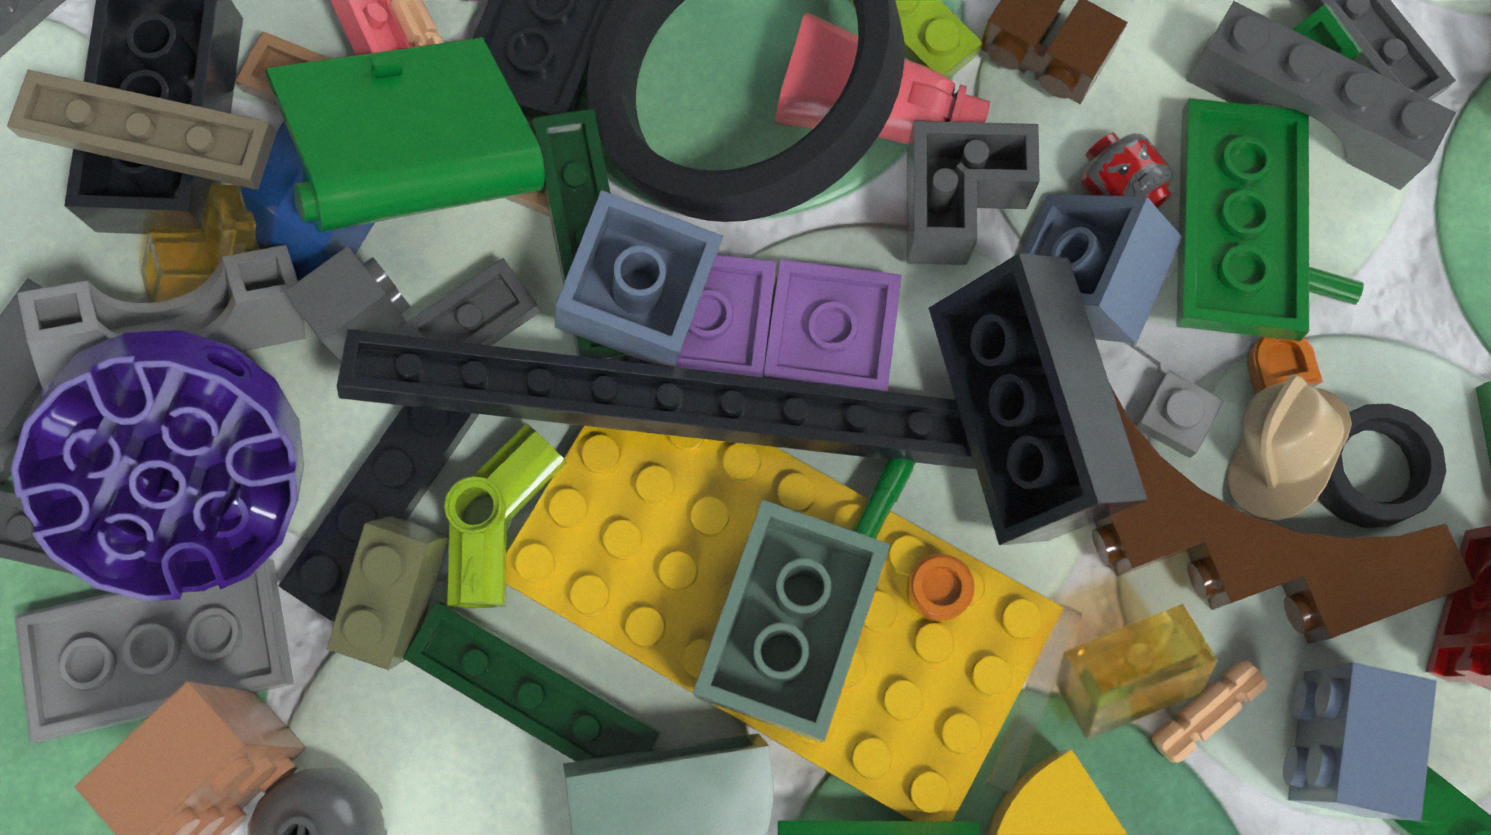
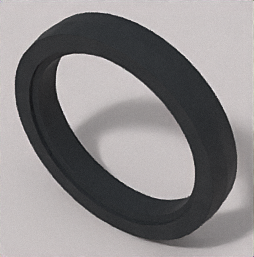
(762, 187)

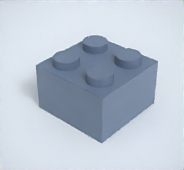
(636, 280)
(1361, 741)

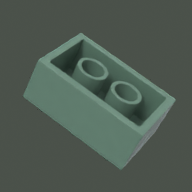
(791, 621)

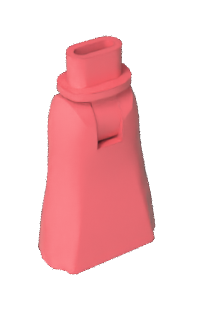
(822, 67)

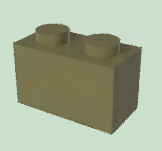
(387, 591)

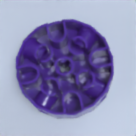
(160, 465)

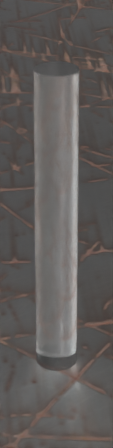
(1033, 702)

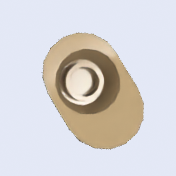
(1287, 448)

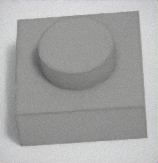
(1179, 414)

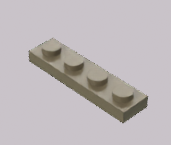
(142, 129)

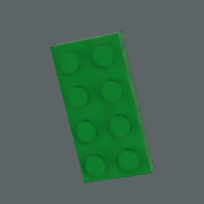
(1244, 220)

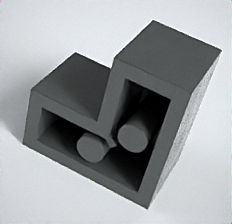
(963, 169)

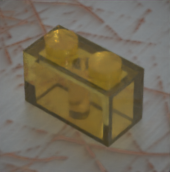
(1135, 671)

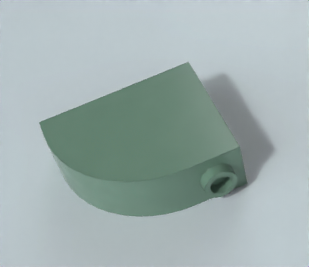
(675, 790)

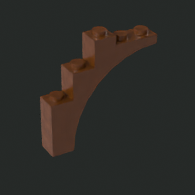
(1327, 579)

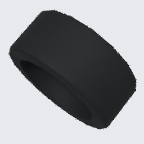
(1425, 464)

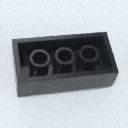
(167, 52)
(1035, 401)

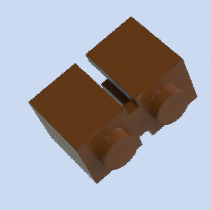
(1074, 57)

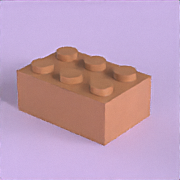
(193, 764)

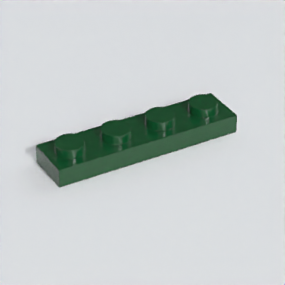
(572, 186)
(525, 689)

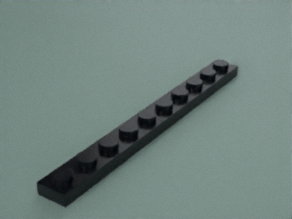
(651, 399)

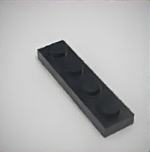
(385, 486)

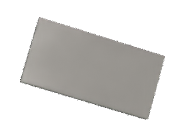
(125, 656)

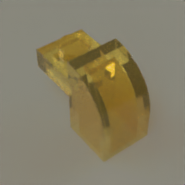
(186, 258)

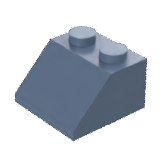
(1116, 253)

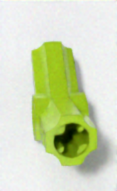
(480, 550)

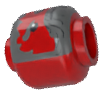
(1127, 168)

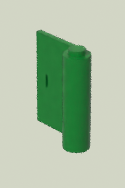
(404, 133)

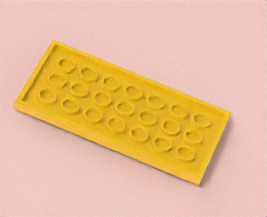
(643, 553)

